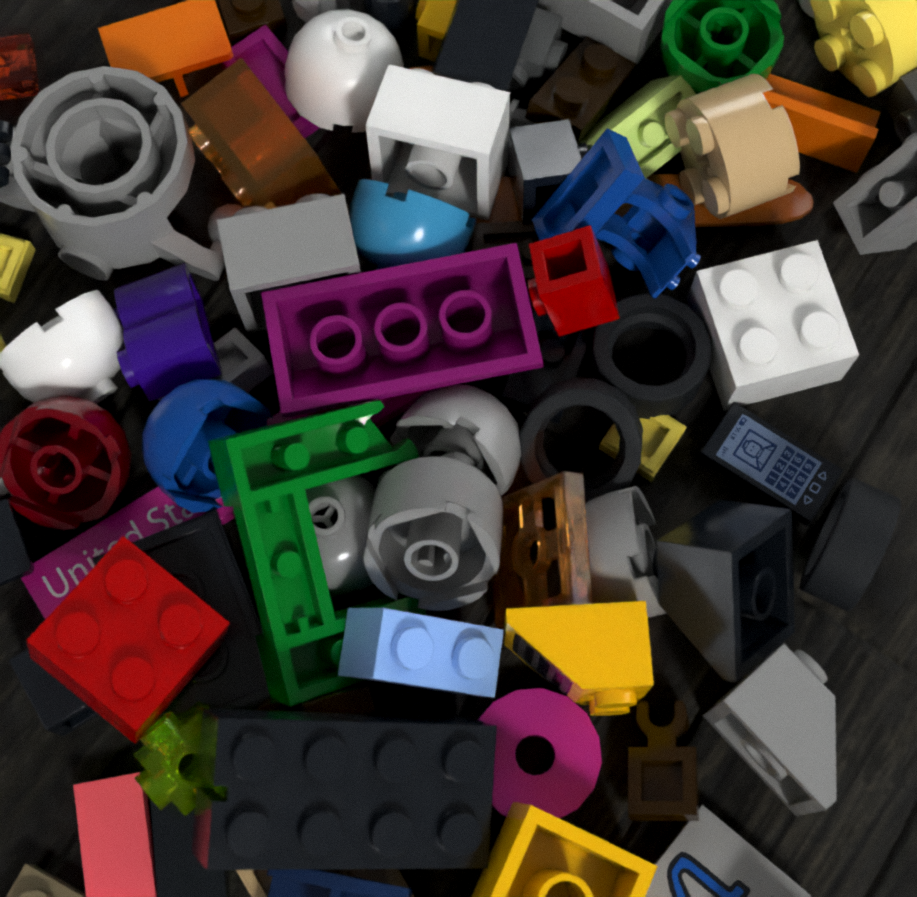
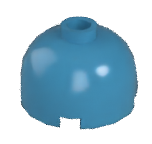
(405, 226)

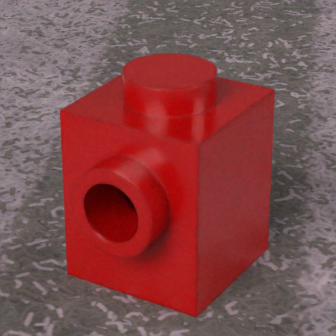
(572, 282)

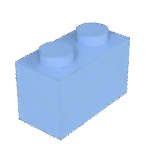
(420, 651)

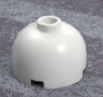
(339, 67)
(69, 353)

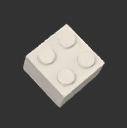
(439, 138)
(772, 324)

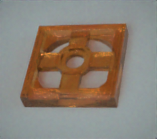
(568, 543)

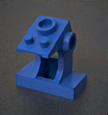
(651, 237)

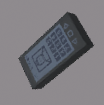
(770, 463)

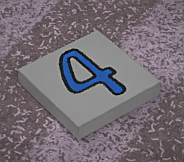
(717, 862)

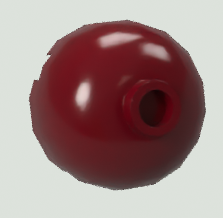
(64, 461)

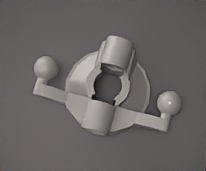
(73, 141)

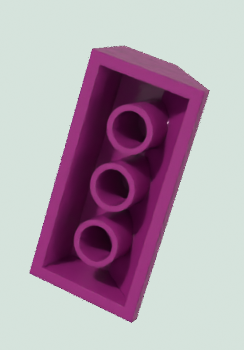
(400, 330)

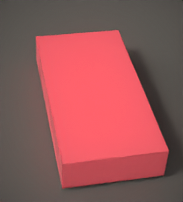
(115, 838)

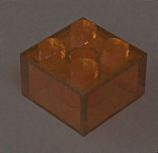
(254, 142)

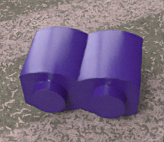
(165, 333)

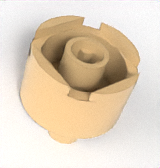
(734, 146)

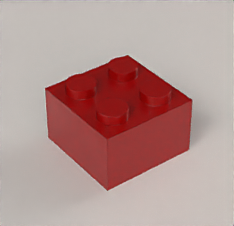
(128, 639)

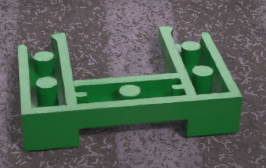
(265, 482)

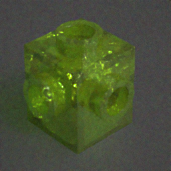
(164, 747)

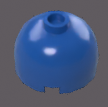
(178, 437)

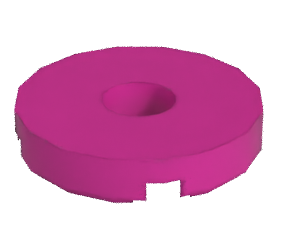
(573, 743)

